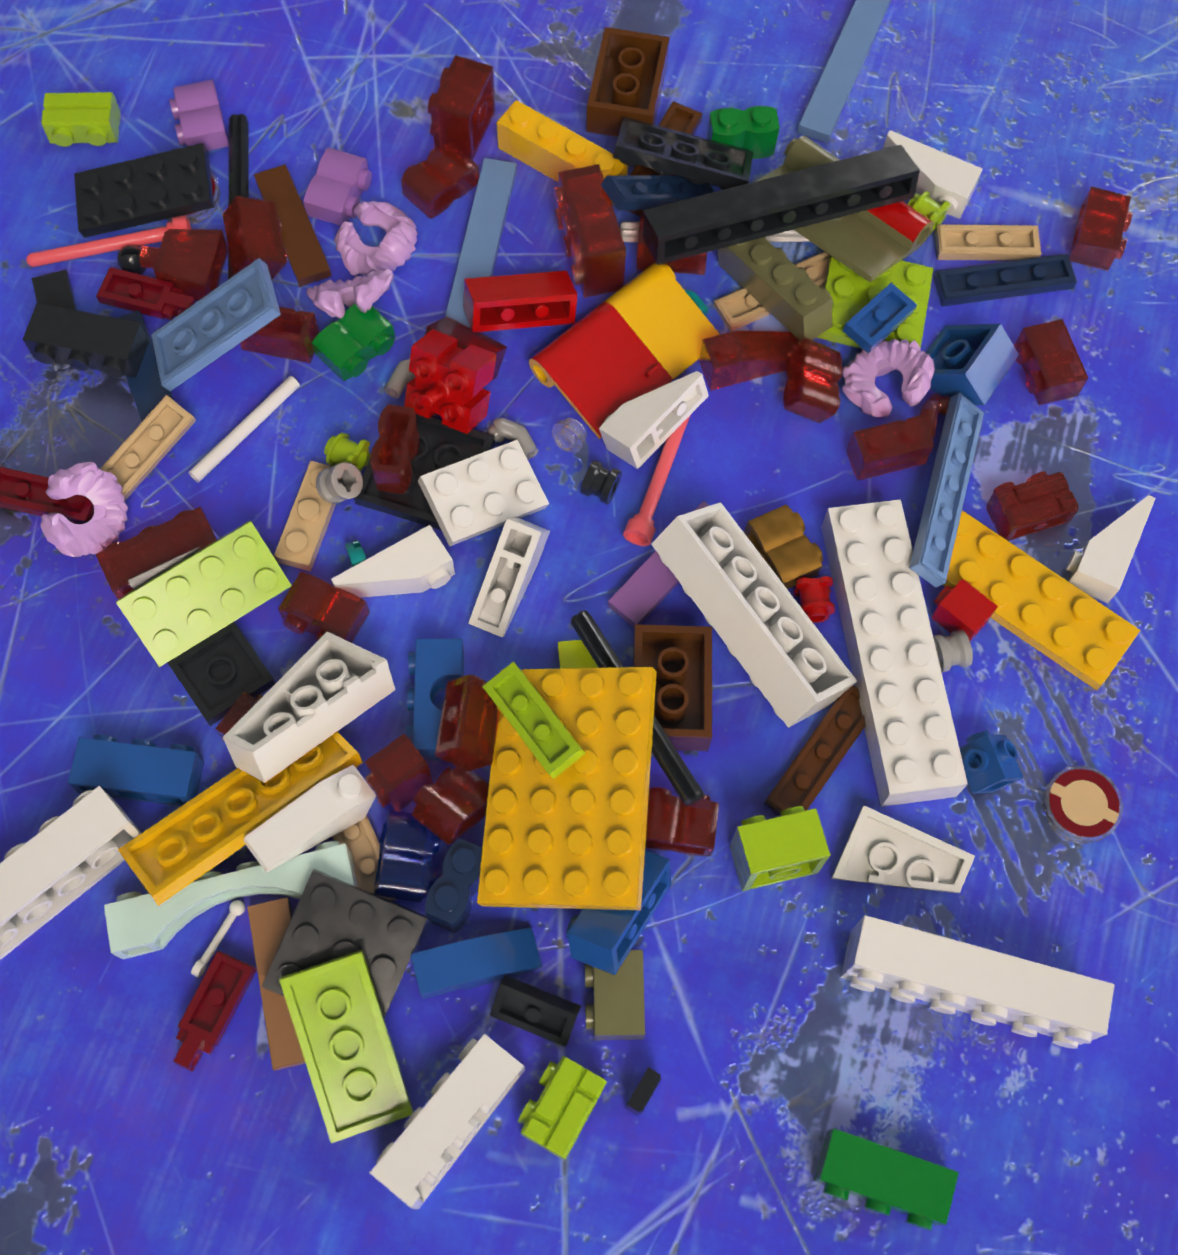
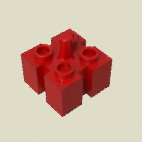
(449, 381)

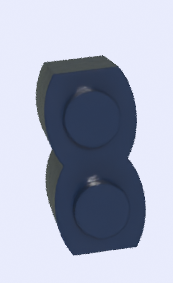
(451, 894)

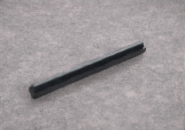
(237, 163)
(662, 747)

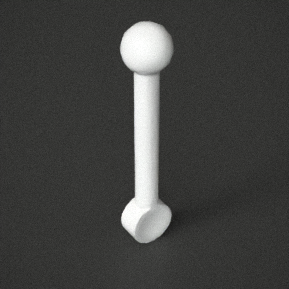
(236, 909)

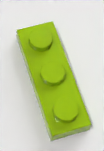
(533, 720)

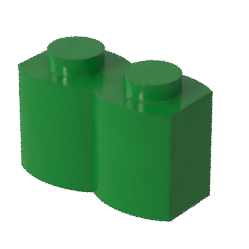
(749, 129)
(354, 341)

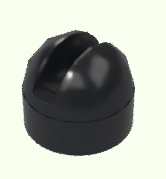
(129, 259)

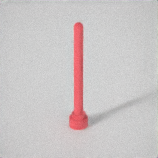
(105, 245)
(640, 528)

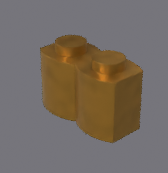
(784, 546)

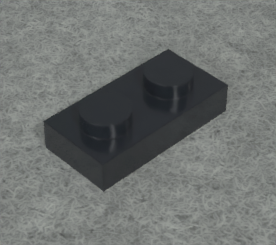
(535, 1010)

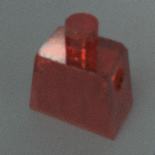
(189, 260)

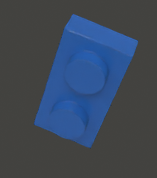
(879, 318)

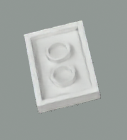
(483, 492)

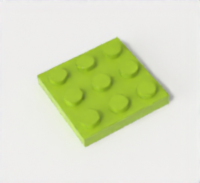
(853, 292)

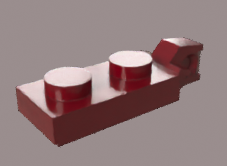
(143, 293)
(212, 1008)

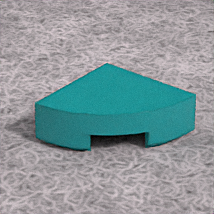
(355, 552)

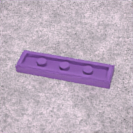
(645, 589)

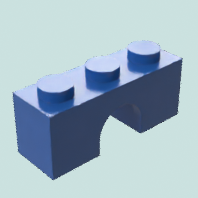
(433, 666)

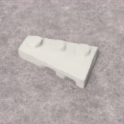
(900, 856)

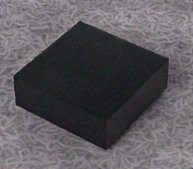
(643, 1091)

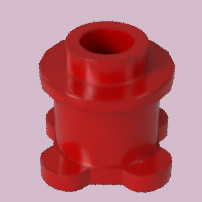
(815, 597)

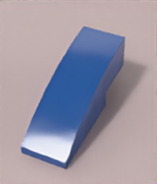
(475, 962)

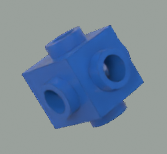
(990, 762)

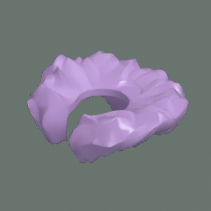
(391, 252)
(361, 290)
(897, 355)
(108, 514)

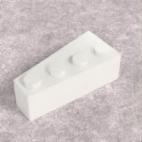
(308, 705)
(448, 1122)

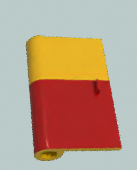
(625, 346)

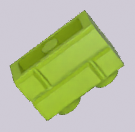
(81, 118)
(562, 1107)

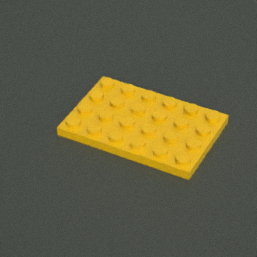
(585, 831)

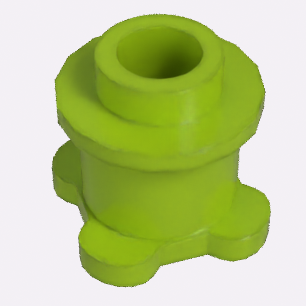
(930, 208)
(342, 449)

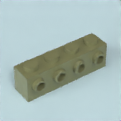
(779, 286)

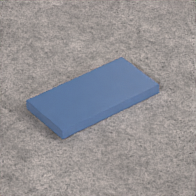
(215, 324)

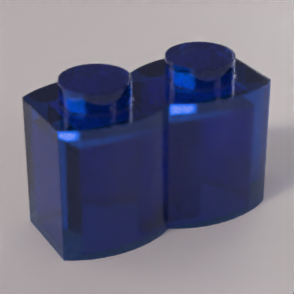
(405, 858)

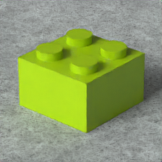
(779, 848)

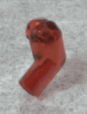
(930, 409)

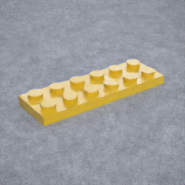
(1040, 604)
(221, 816)

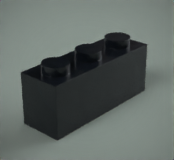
(86, 340)

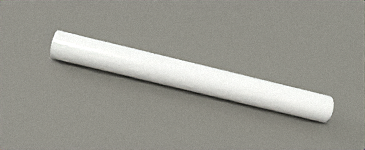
(243, 429)

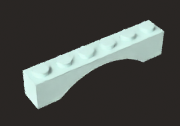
(142, 927)

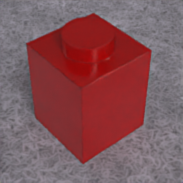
(963, 609)

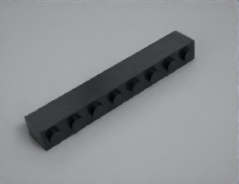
(779, 204)

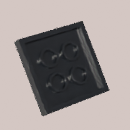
(437, 449)
(344, 919)

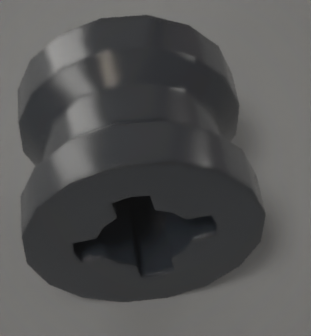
(601, 482)

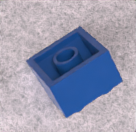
(971, 360)

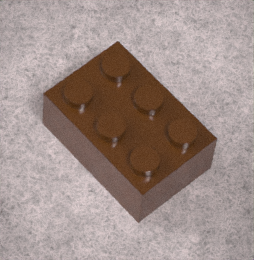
(626, 80)
(682, 680)

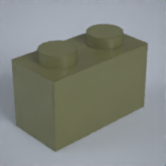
(617, 1000)

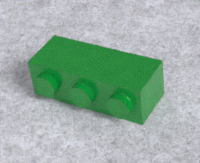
(885, 1179)

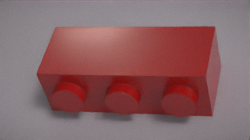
(519, 301)

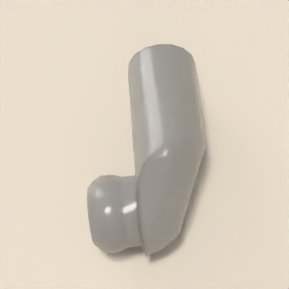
(399, 379)
(513, 431)

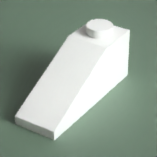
(940, 173)
(650, 419)
(1106, 557)
(403, 568)
(508, 575)
(312, 818)

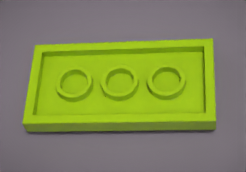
(203, 593)
(346, 1046)

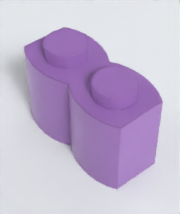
(199, 115)
(337, 186)

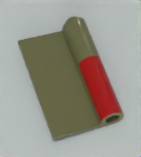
(862, 241)

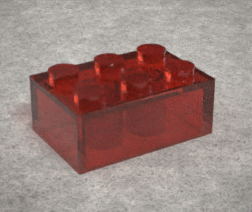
(590, 231)

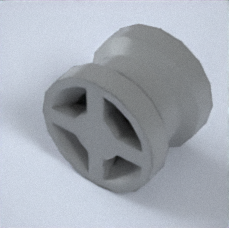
(332, 489)
(953, 650)

